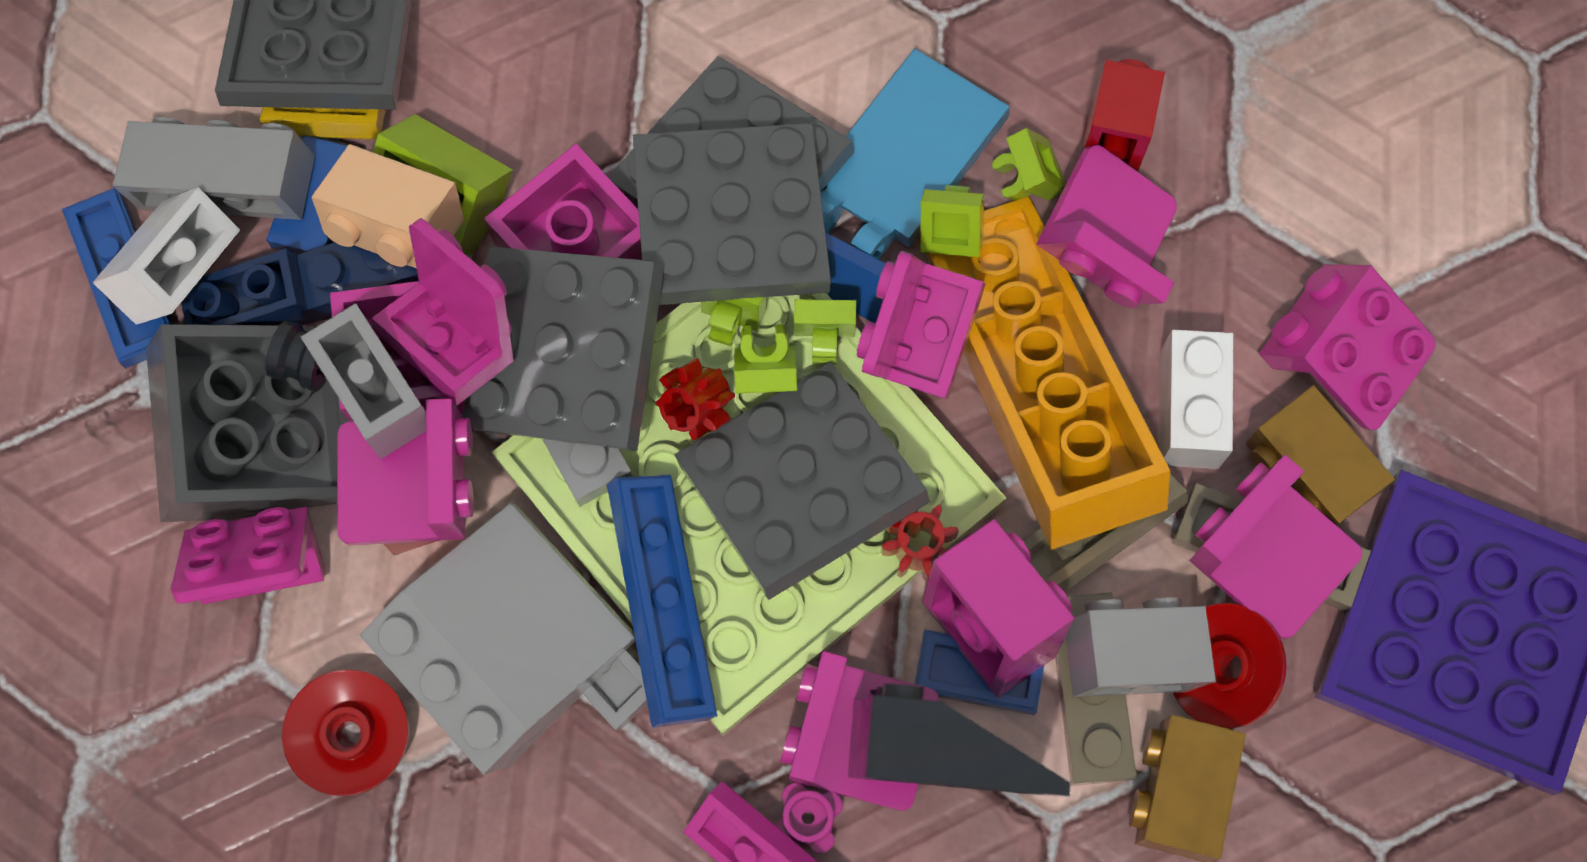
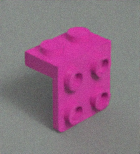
(1111, 228)
(452, 320)
(920, 325)
(1352, 340)
(413, 490)
(1275, 549)
(247, 556)
(822, 745)

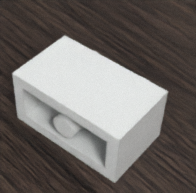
(166, 256)
(1196, 399)

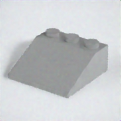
(498, 639)

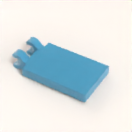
(911, 138)

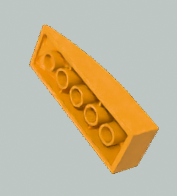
(1055, 387)

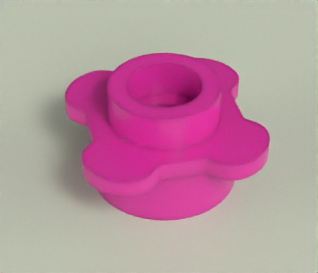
(822, 806)

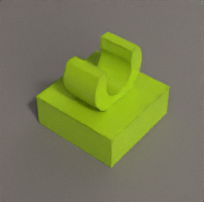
(1036, 167)
(952, 221)
(729, 314)
(824, 322)
(765, 367)

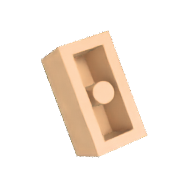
(375, 200)

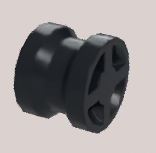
(290, 358)

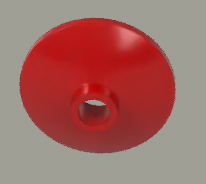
(1250, 696)
(316, 722)

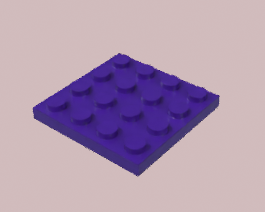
(1468, 634)

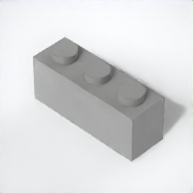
(237, 167)

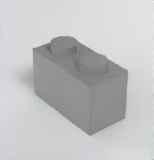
(366, 381)
(1139, 649)

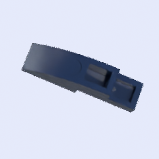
(287, 286)

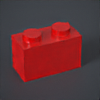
(1124, 110)

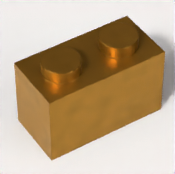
(1336, 463)
(1187, 788)

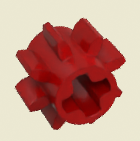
(695, 399)
(911, 527)

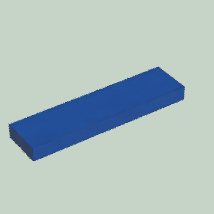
(661, 600)

